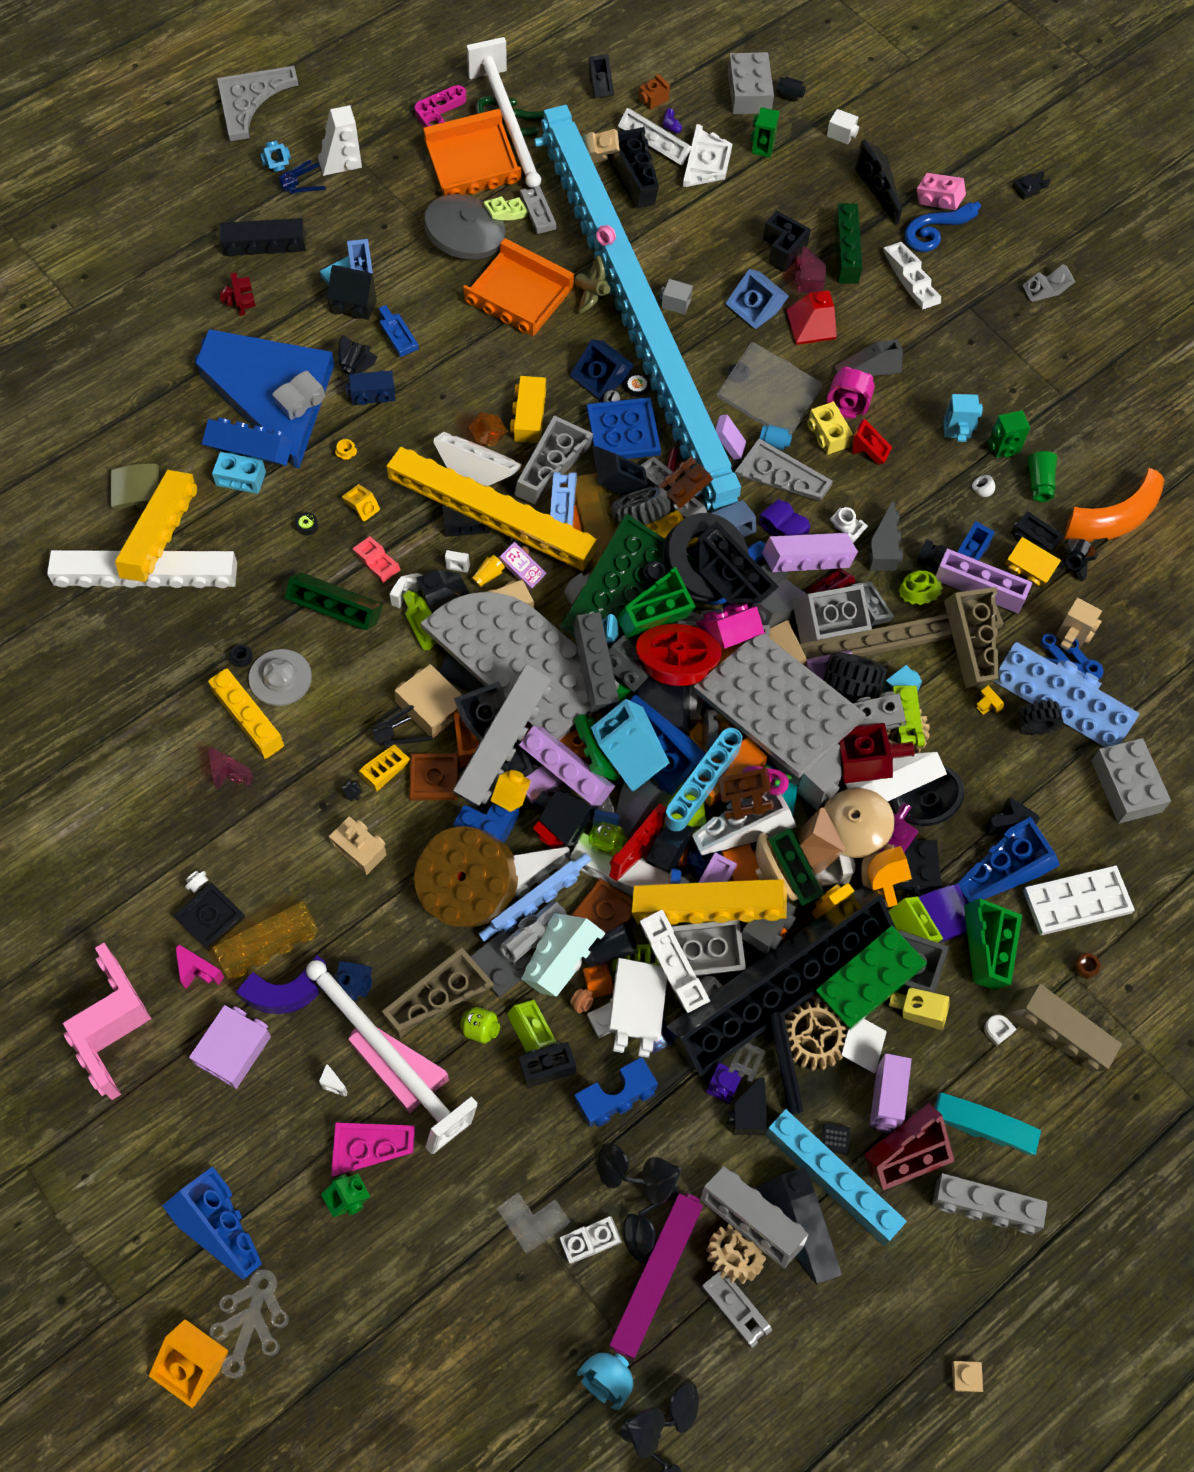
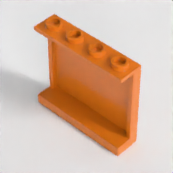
(471, 154)
(520, 288)

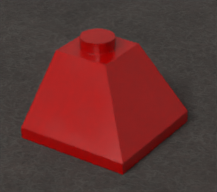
(813, 318)

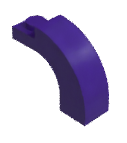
(278, 998)

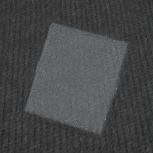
(769, 389)

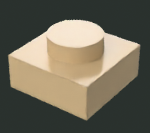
(967, 1376)

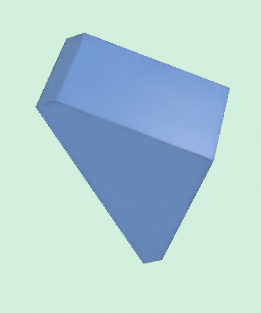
(359, 255)

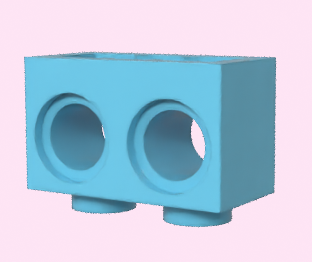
(238, 474)

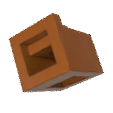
(654, 92)

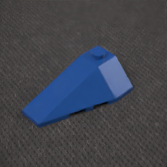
(1015, 860)

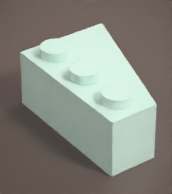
(559, 951)

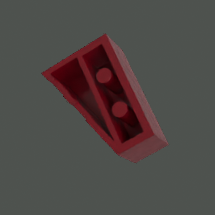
(911, 1149)

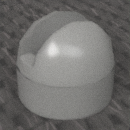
(610, 393)

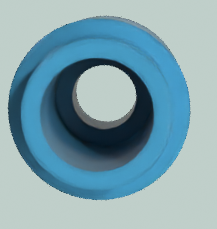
(776, 436)

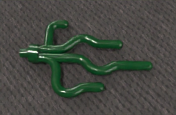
(518, 113)

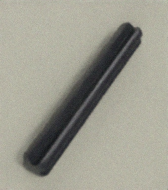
(786, 1063)

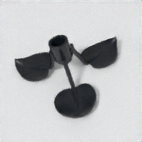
(660, 1186)
(646, 1426)

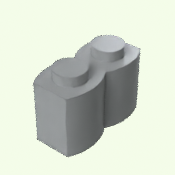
(299, 395)

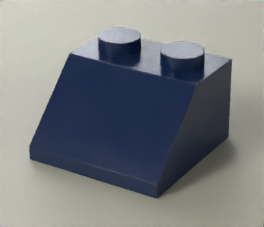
(601, 368)

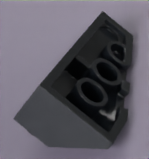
(477, 713)

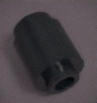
(791, 88)

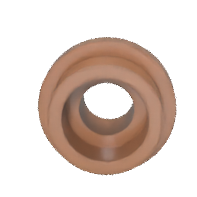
(582, 1000)

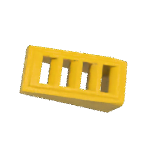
(367, 770)

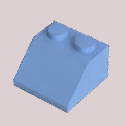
(756, 298)

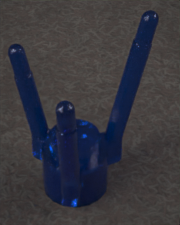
(289, 179)

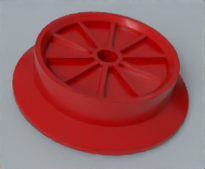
(678, 653)

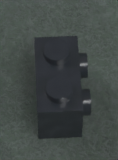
(547, 1064)

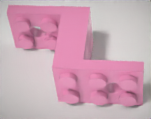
(105, 1023)

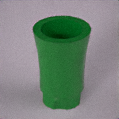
(1042, 475)

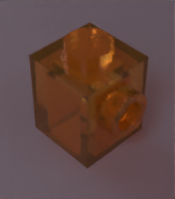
(487, 429)

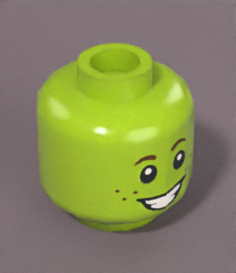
(480, 1025)

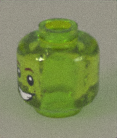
(607, 838)

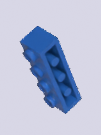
(246, 441)

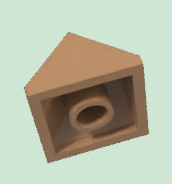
(820, 841)

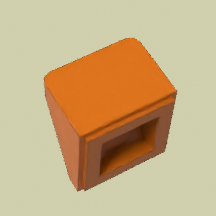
(598, 980)

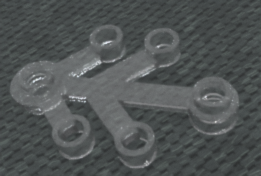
(250, 1318)

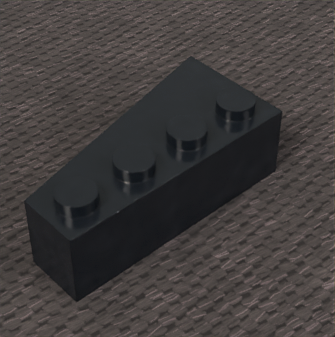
(635, 167)

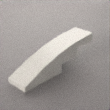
(911, 275)

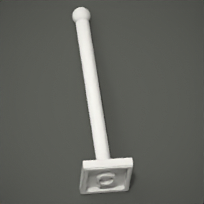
(489, 60)
(449, 1123)

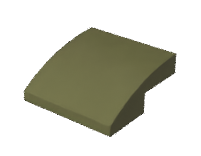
(133, 485)

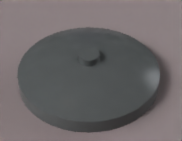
(463, 227)

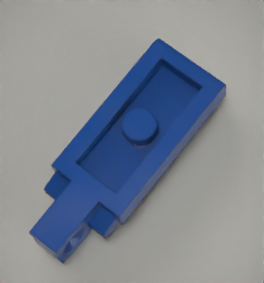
(397, 332)

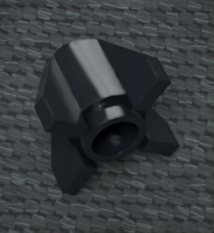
(354, 357)
(1077, 556)

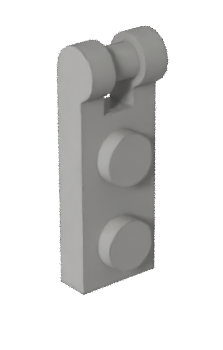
(538, 209)
(736, 1308)

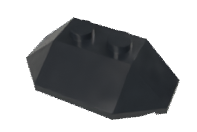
(732, 568)

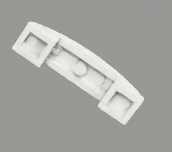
(673, 961)

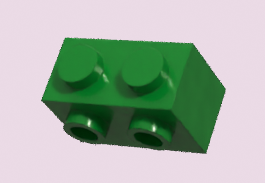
(765, 132)
(1009, 434)

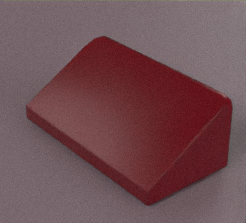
(836, 580)

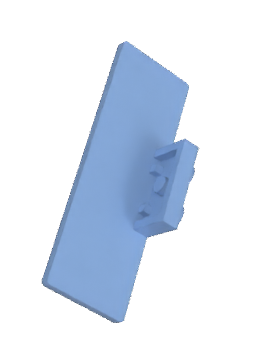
(1077, 693)

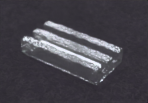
(743, 1069)

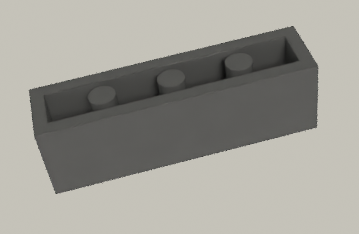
(595, 663)

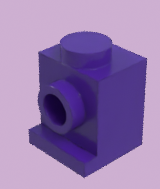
(723, 1084)

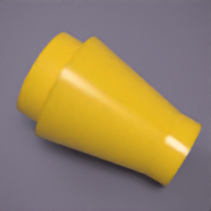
(488, 570)

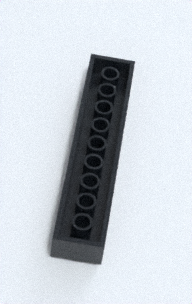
(779, 981)

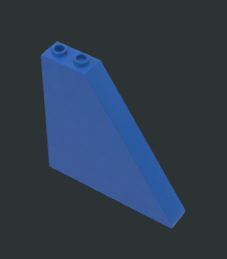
(252, 369)

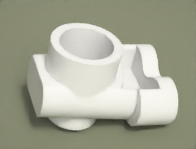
(846, 522)

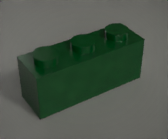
(796, 866)

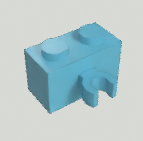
(962, 416)

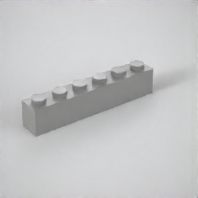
(501, 736)

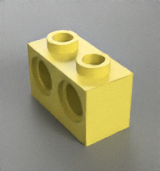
(830, 428)

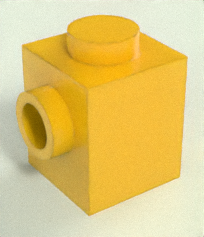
(510, 790)

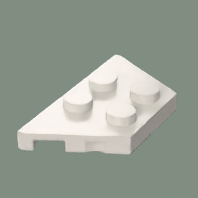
(707, 158)

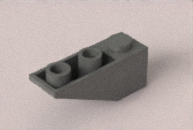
(877, 359)
(884, 546)

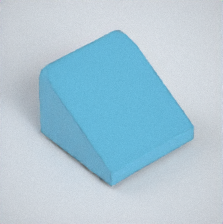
(611, 628)

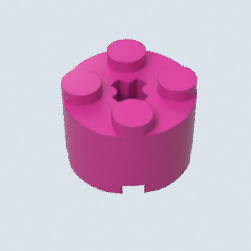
(851, 392)

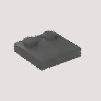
(497, 967)

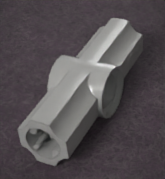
(529, 932)

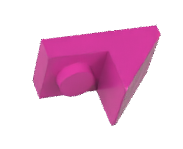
(193, 965)

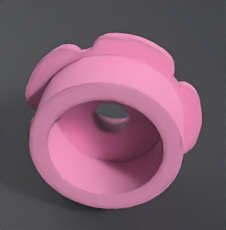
(606, 235)

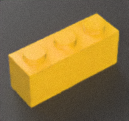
(529, 409)

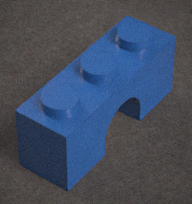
(599, 1106)

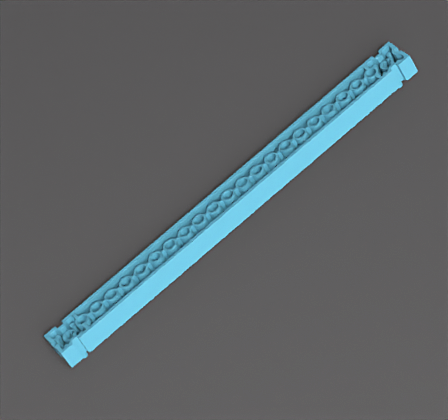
(639, 309)

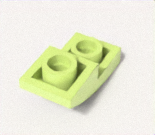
(506, 210)

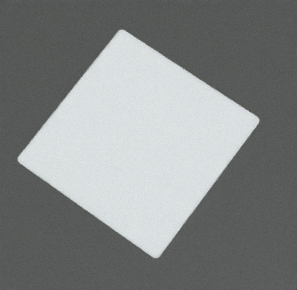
(864, 1045)

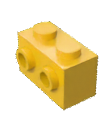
(1032, 562)

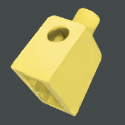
(931, 1013)

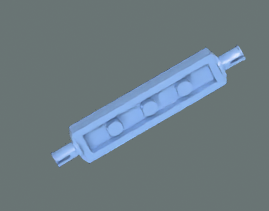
(542, 893)

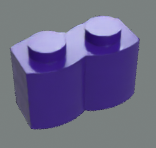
(782, 521)

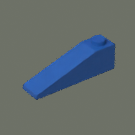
(680, 750)
(209, 1218)

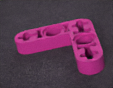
(427, 109)

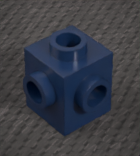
(354, 979)

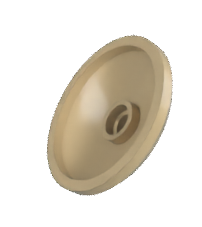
(869, 831)
(770, 866)

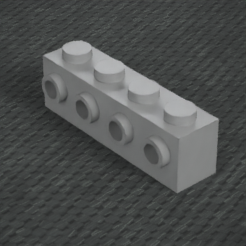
(885, 710)
(989, 1203)
(754, 1216)

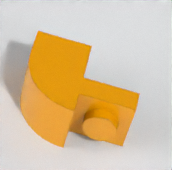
(886, 870)

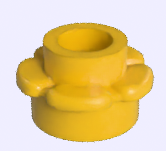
(343, 445)

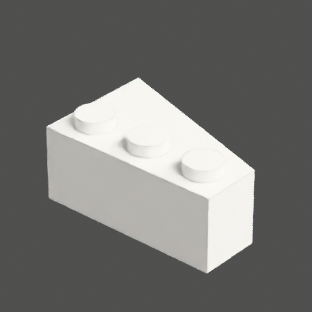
(340, 146)

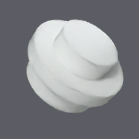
(196, 881)

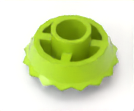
(920, 587)

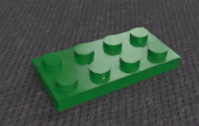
(871, 977)

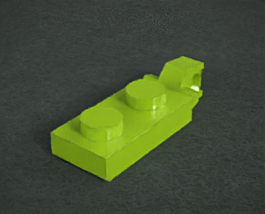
(417, 613)

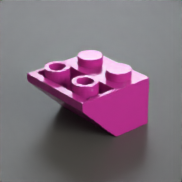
(732, 624)

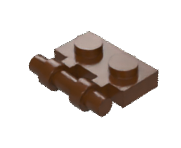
(689, 485)
(744, 786)

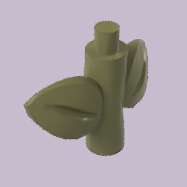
(592, 285)

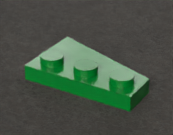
(600, 763)

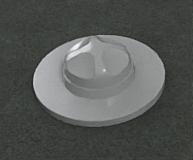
(280, 677)

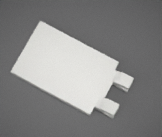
(637, 1004)

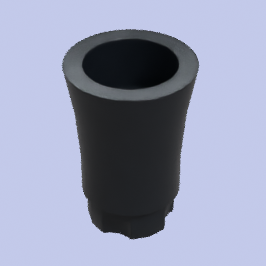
(612, 946)

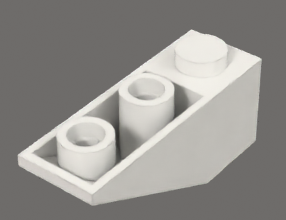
(536, 867)

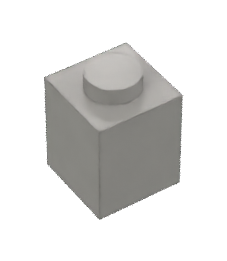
(676, 296)

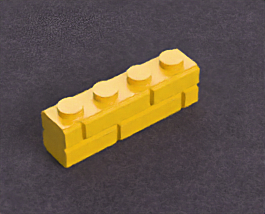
(246, 713)

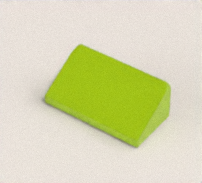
(530, 1026)

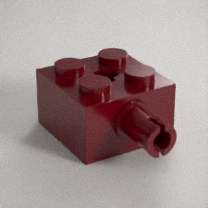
(869, 754)

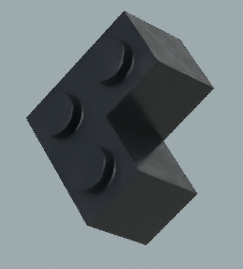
(786, 239)

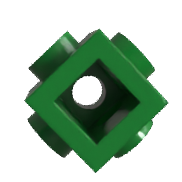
(345, 1195)

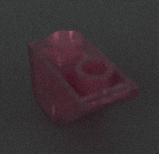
(811, 272)

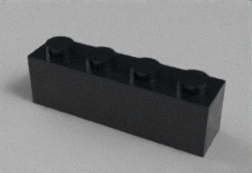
(262, 237)

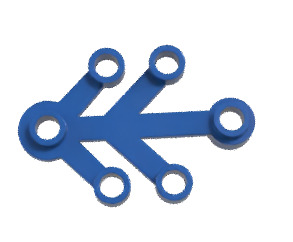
(1083, 663)

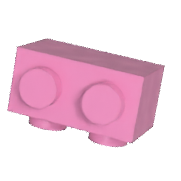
(941, 191)

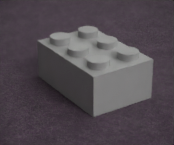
(750, 82)
(831, 613)
(1130, 780)
(712, 947)

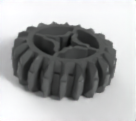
(643, 505)

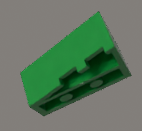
(659, 605)
(992, 942)

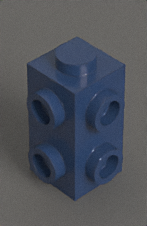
(371, 387)

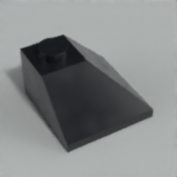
(440, 587)

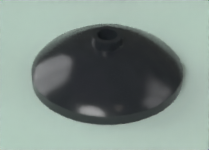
(944, 793)

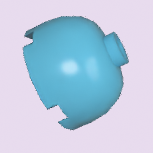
(607, 1378)

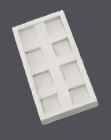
(1078, 900)

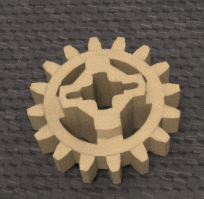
(734, 1255)

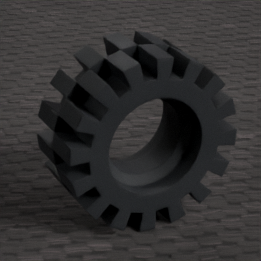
(1040, 717)

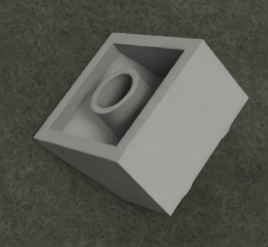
(822, 779)

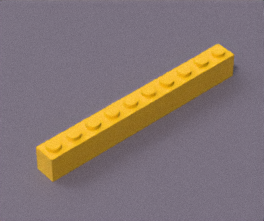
(492, 508)

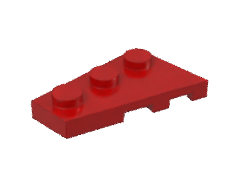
(638, 844)

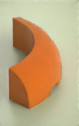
(1120, 518)

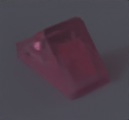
(224, 766)

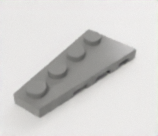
(776, 469)

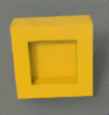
(989, 701)

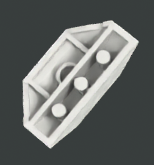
(474, 460)

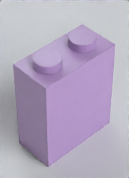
(230, 1046)
(890, 1093)

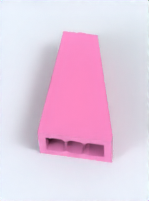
(428, 1071)

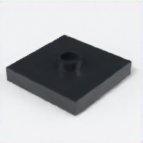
(209, 916)

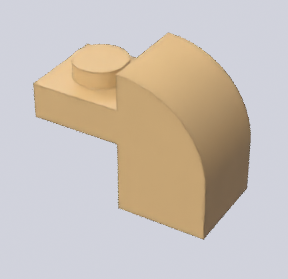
(601, 144)

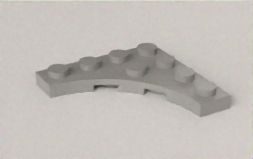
(246, 92)

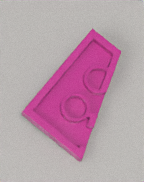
(369, 1144)

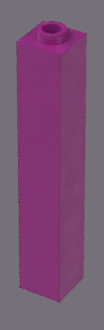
(656, 1276)

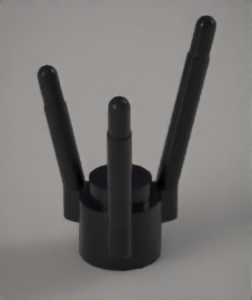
(384, 731)

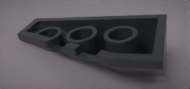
(877, 175)
(798, 1201)

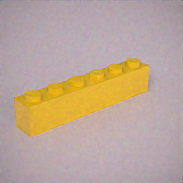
(156, 526)
(712, 901)

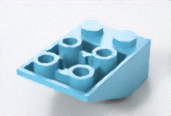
(630, 743)

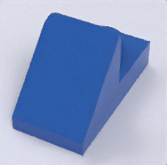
(976, 541)

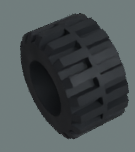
(855, 675)

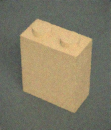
(431, 700)

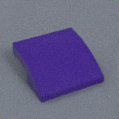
(947, 911)

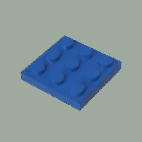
(625, 427)

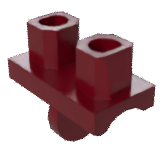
(231, 295)

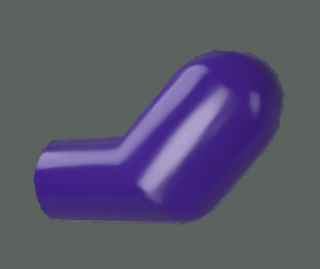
(670, 122)

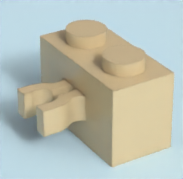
(1079, 624)
(358, 845)

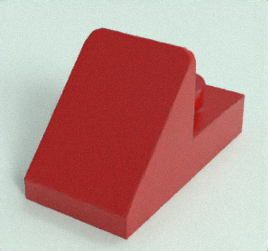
(871, 442)

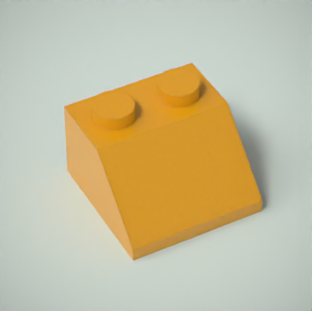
(187, 1362)

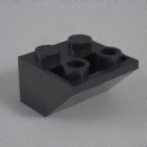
(618, 472)

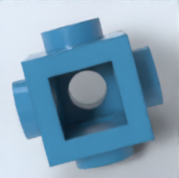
(282, 152)

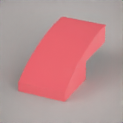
(376, 559)

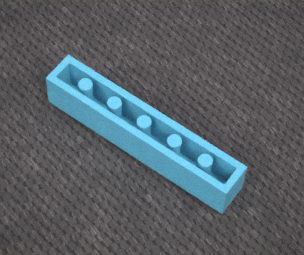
(835, 1177)

